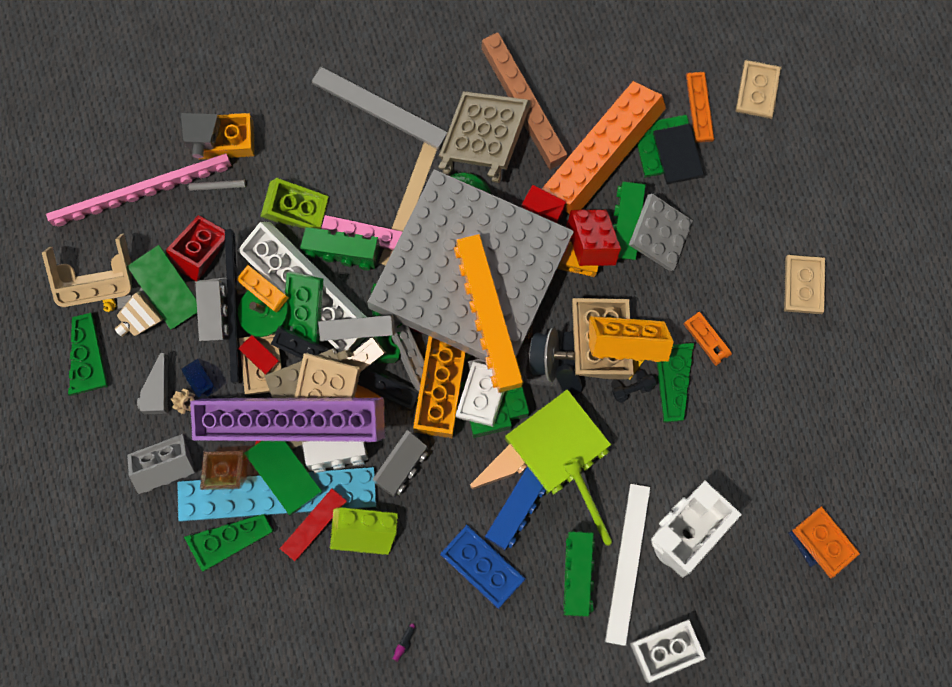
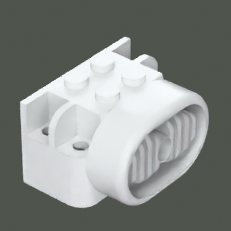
(705, 517)

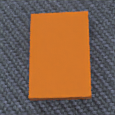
(826, 542)

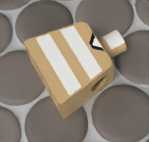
(137, 315)

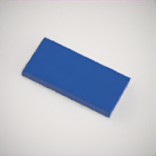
(482, 566)

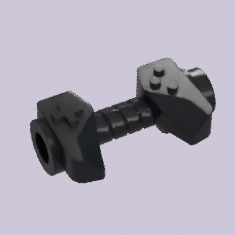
(644, 384)

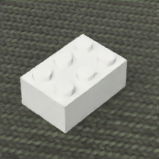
(333, 454)
(667, 651)

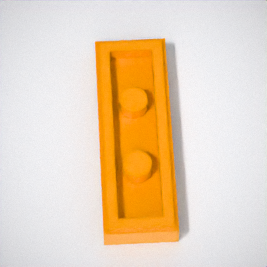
(262, 288)

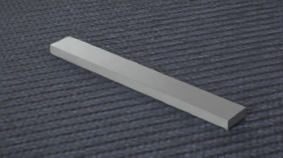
(379, 108)

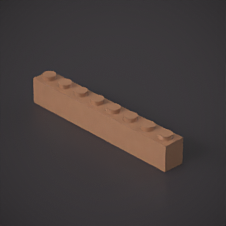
(517, 87)

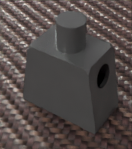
(200, 132)

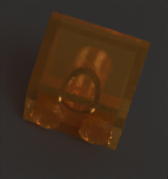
(223, 470)

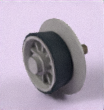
(545, 354)

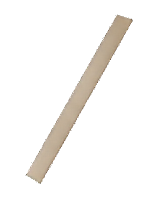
(412, 193)

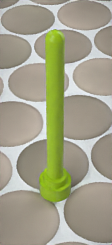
(573, 468)

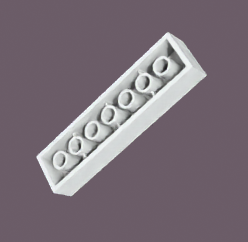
(275, 256)

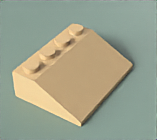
(584, 362)

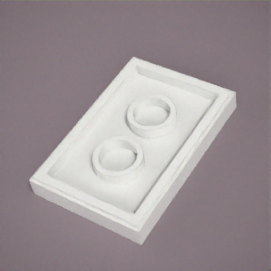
(479, 399)

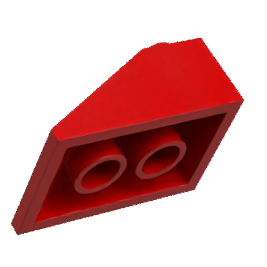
(196, 247)

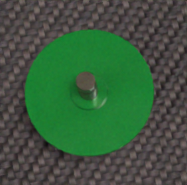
(259, 318)

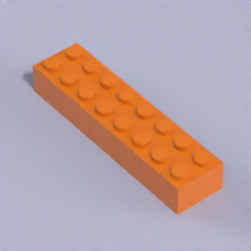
(605, 146)

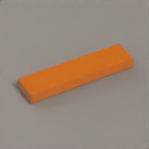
(699, 107)

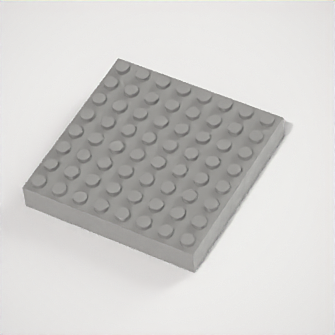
(424, 278)

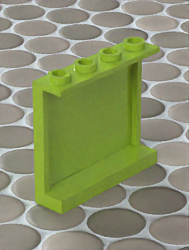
(556, 436)

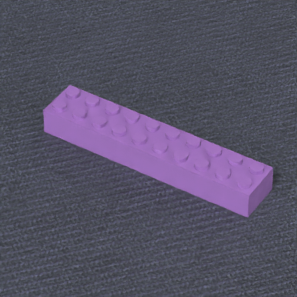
(288, 419)

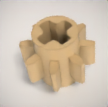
(182, 401)

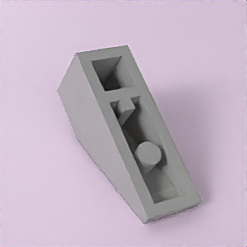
(155, 390)

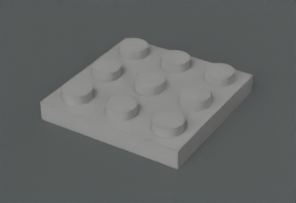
(660, 232)

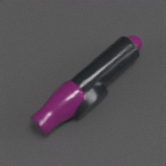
(404, 644)

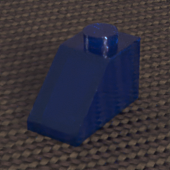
(199, 379)

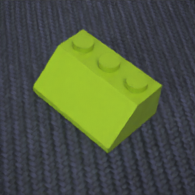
(363, 531)

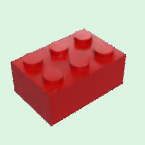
(593, 237)

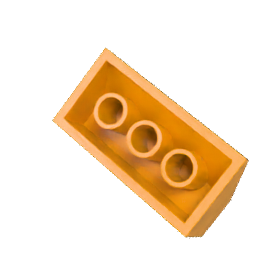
(629, 339)

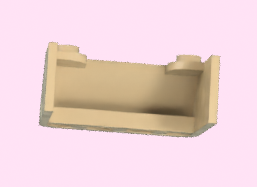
(74, 290)

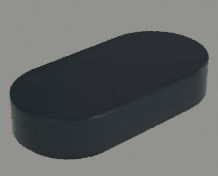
(568, 380)

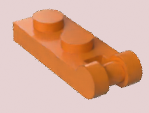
(707, 338)

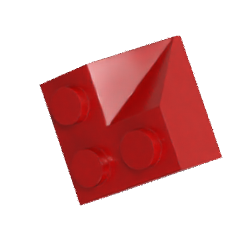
(544, 204)

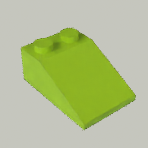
(293, 205)

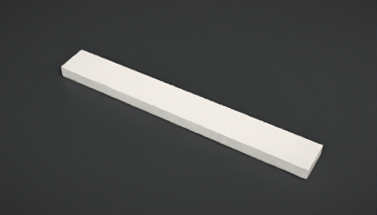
(627, 565)

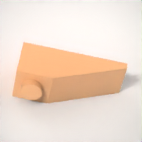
(504, 466)

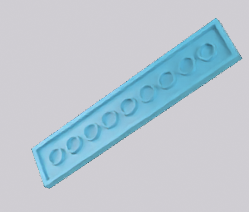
(257, 498)

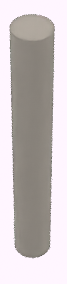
(216, 185)

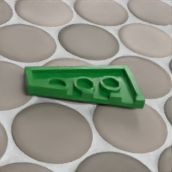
(87, 365)
(674, 381)
(223, 542)

